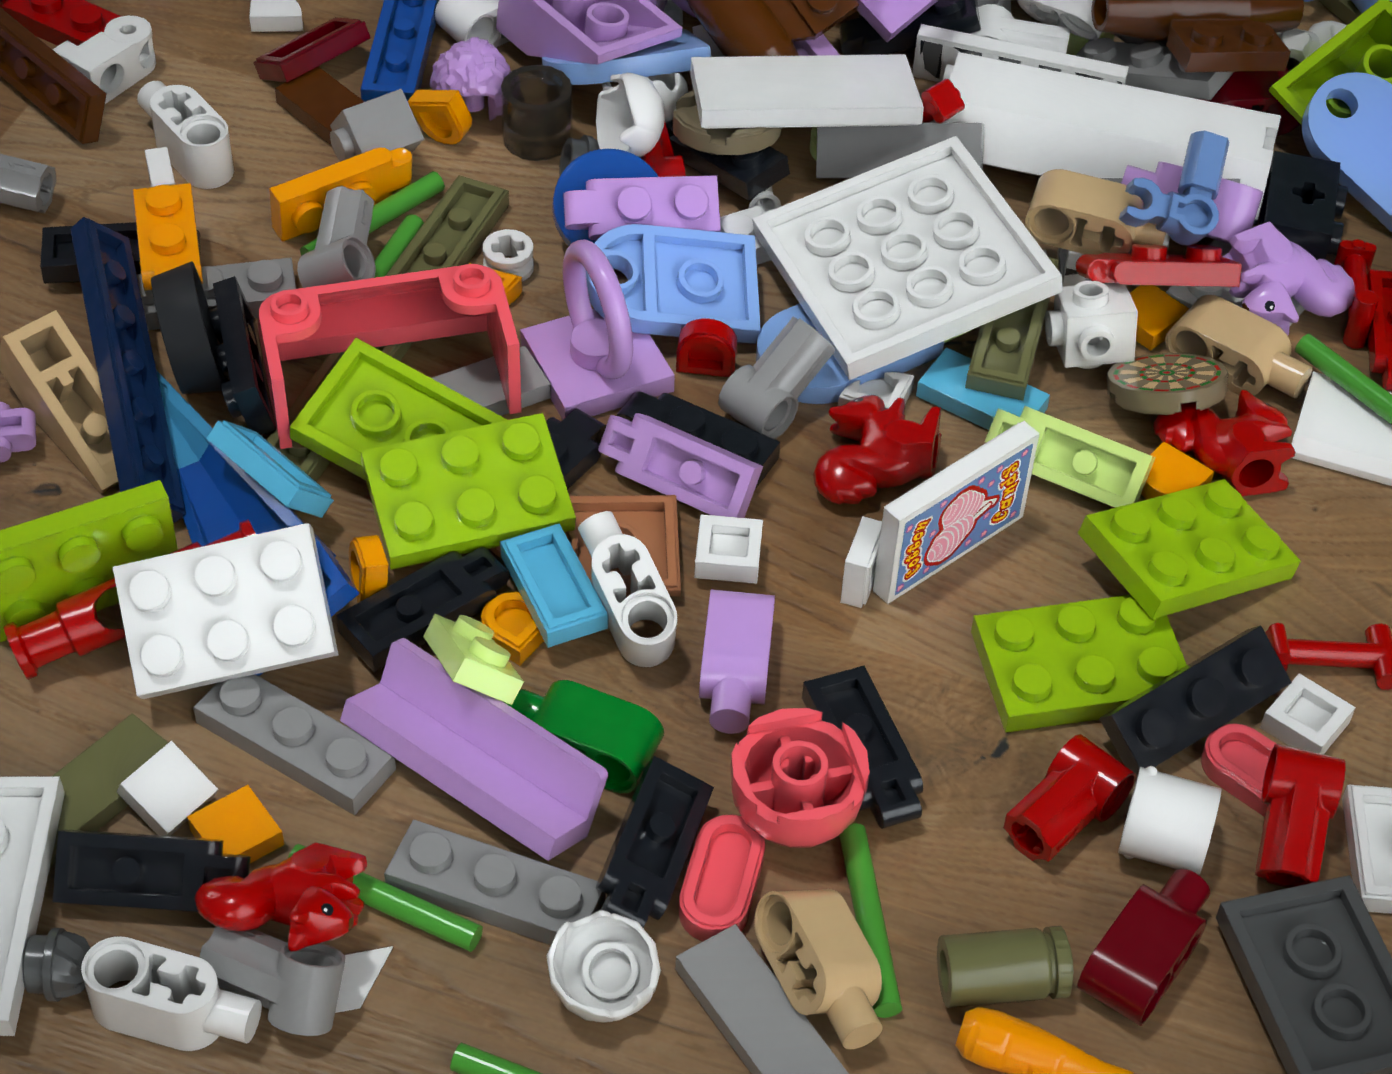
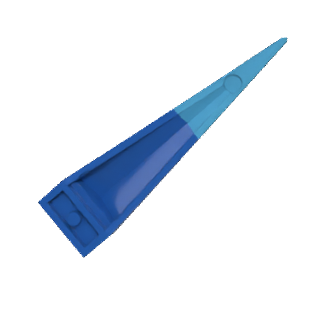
(222, 494)

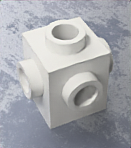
(1093, 324)

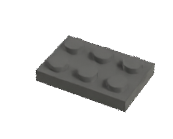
(1316, 975)

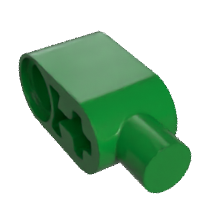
(599, 726)

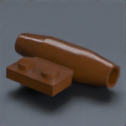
(768, 25)
(1207, 32)

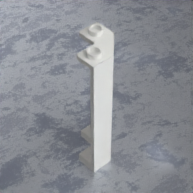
(1098, 127)

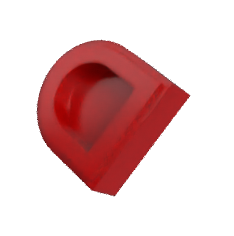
(707, 348)

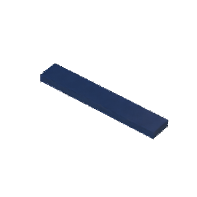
(125, 361)

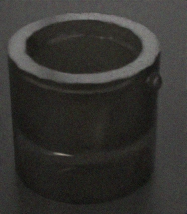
(536, 112)

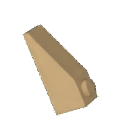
(64, 392)

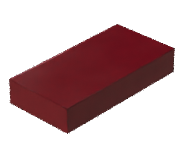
(311, 49)

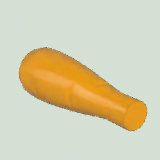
(1019, 1047)

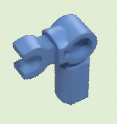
(1191, 211)

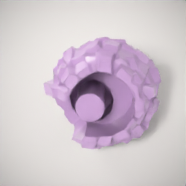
(475, 71)

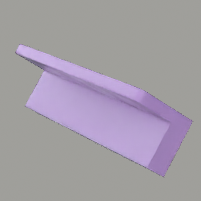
(479, 751)

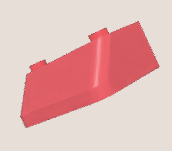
(384, 314)

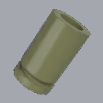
(1004, 966)

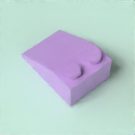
(584, 28)

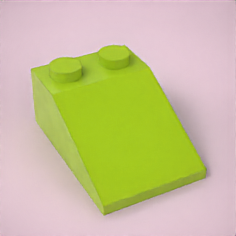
(1358, 47)

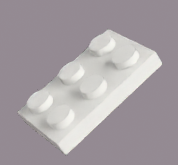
(225, 611)

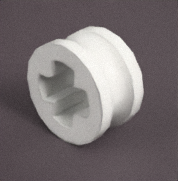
(509, 243)

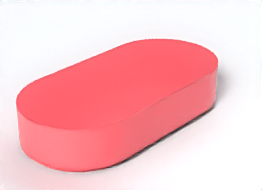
(1237, 762)
(721, 877)

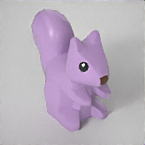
(1282, 269)

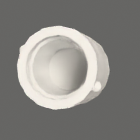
(1169, 820)

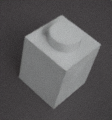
(375, 124)

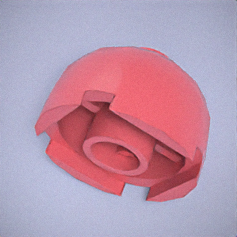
(798, 777)

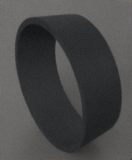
(187, 329)

